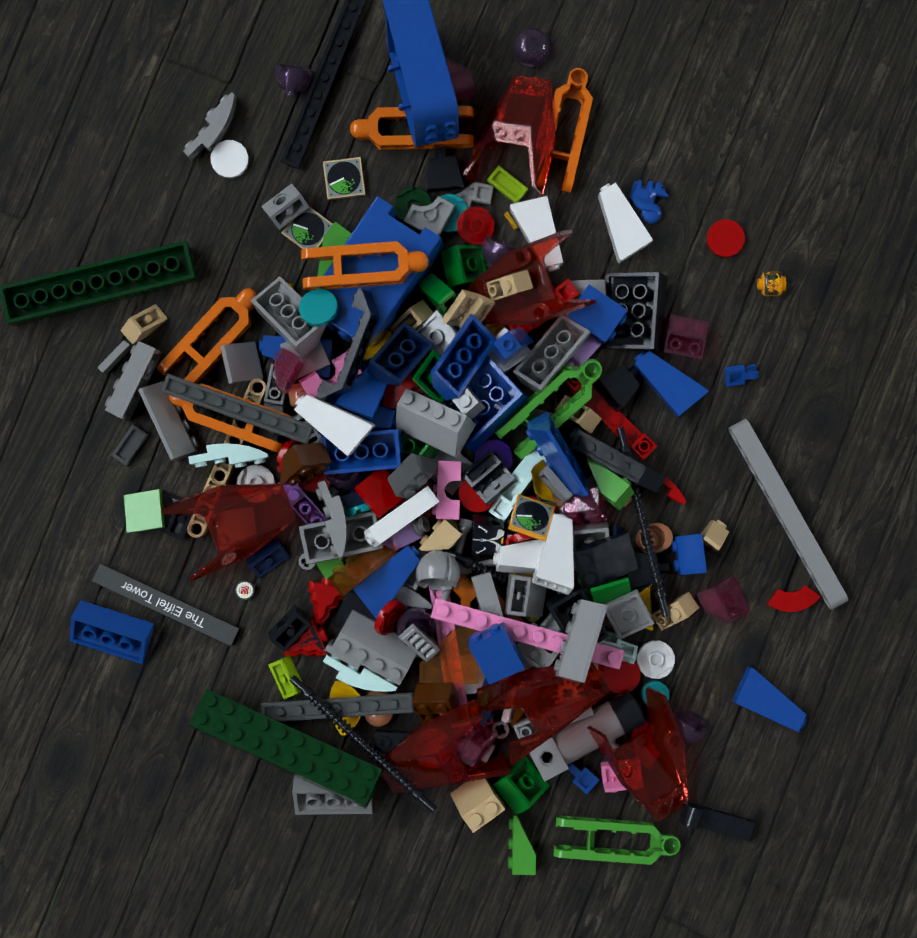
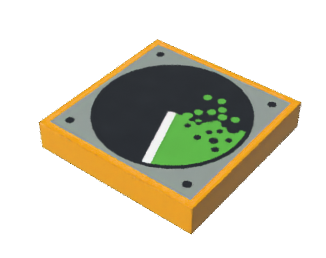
(531, 517)

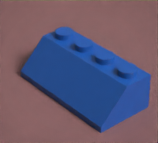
(462, 358)
(376, 452)
(110, 632)

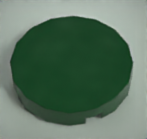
(408, 197)

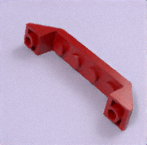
(639, 442)

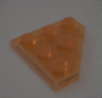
(453, 661)

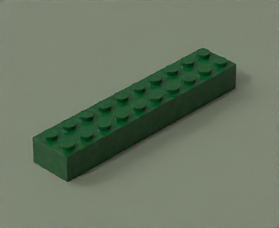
(98, 283)
(286, 748)

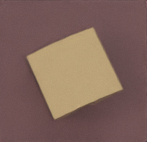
(467, 304)

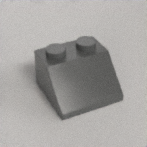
(412, 475)

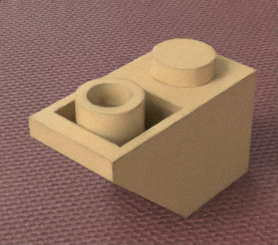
(509, 285)
(442, 538)
(679, 609)

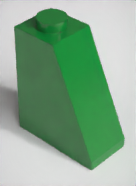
(437, 292)

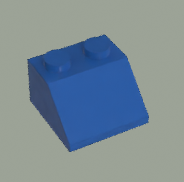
(689, 554)

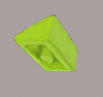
(282, 672)

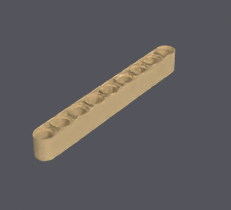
(226, 468)

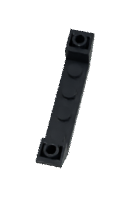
(363, 301)
(612, 458)

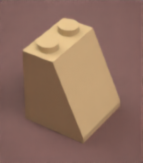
(477, 803)

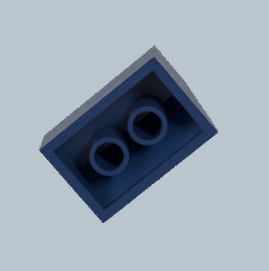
(399, 356)

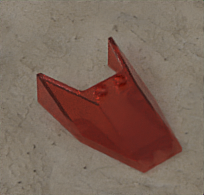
(523, 119)
(533, 304)
(238, 518)
(546, 701)
(429, 753)
(652, 762)

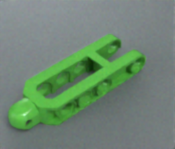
(585, 374)
(659, 843)

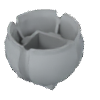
(438, 571)

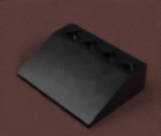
(645, 302)

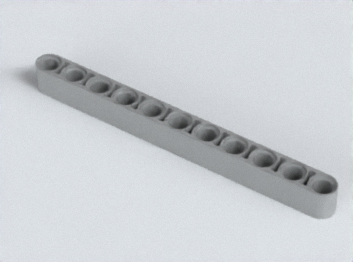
(788, 514)

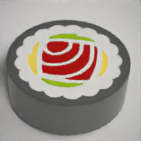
(245, 590)

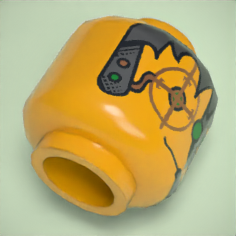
(771, 283)

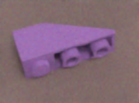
(303, 504)

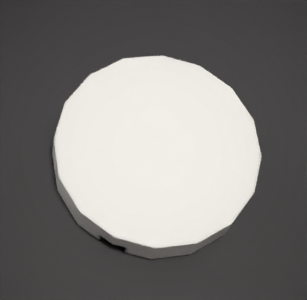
(229, 159)
(256, 475)
(655, 659)

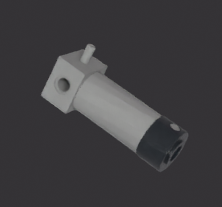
(614, 718)

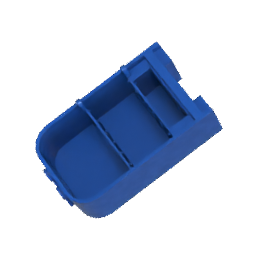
(421, 71)
(376, 227)

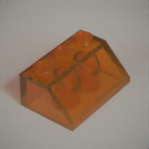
(358, 568)

